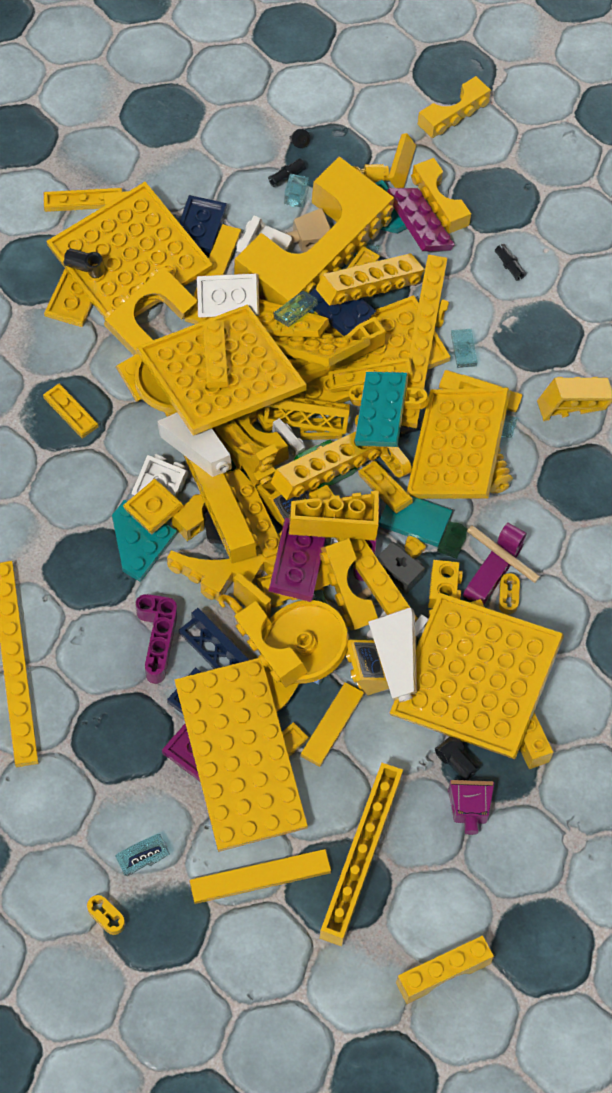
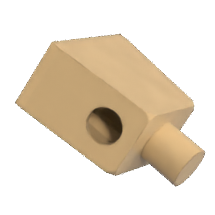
(309, 229)

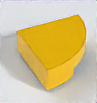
(443, 306)
(414, 547)

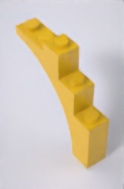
(247, 454)
(217, 575)

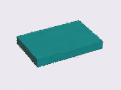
(419, 520)

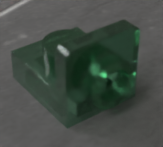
(453, 540)

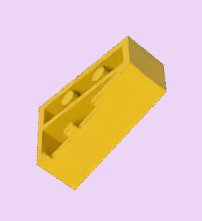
(574, 395)

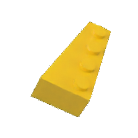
(336, 517)

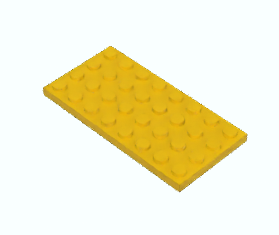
(240, 754)

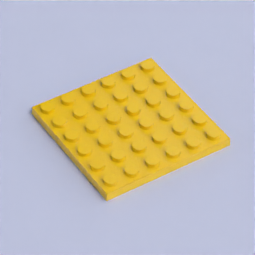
(134, 239)
(255, 371)
(479, 675)

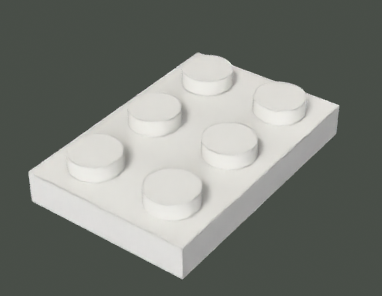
(227, 292)

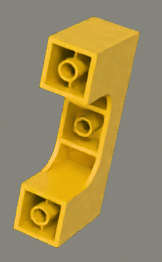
(359, 214)

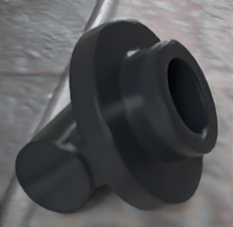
(300, 138)

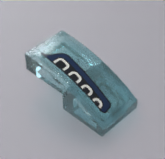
(141, 854)

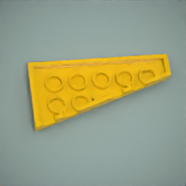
(307, 326)
(321, 350)

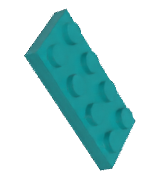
(381, 409)

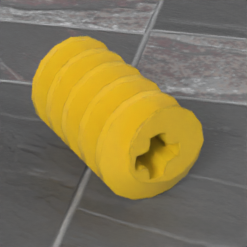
(501, 475)

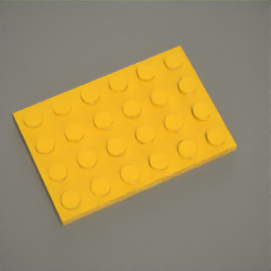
(458, 443)

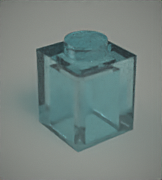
(296, 190)

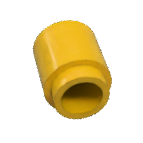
(376, 172)

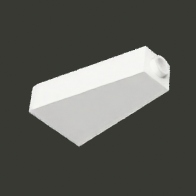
(202, 449)
(397, 651)

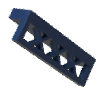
(213, 635)

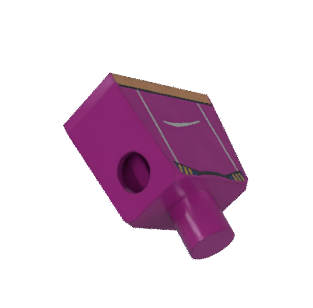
(470, 803)

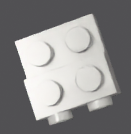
(169, 475)

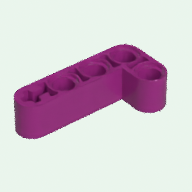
(495, 567)
(158, 640)

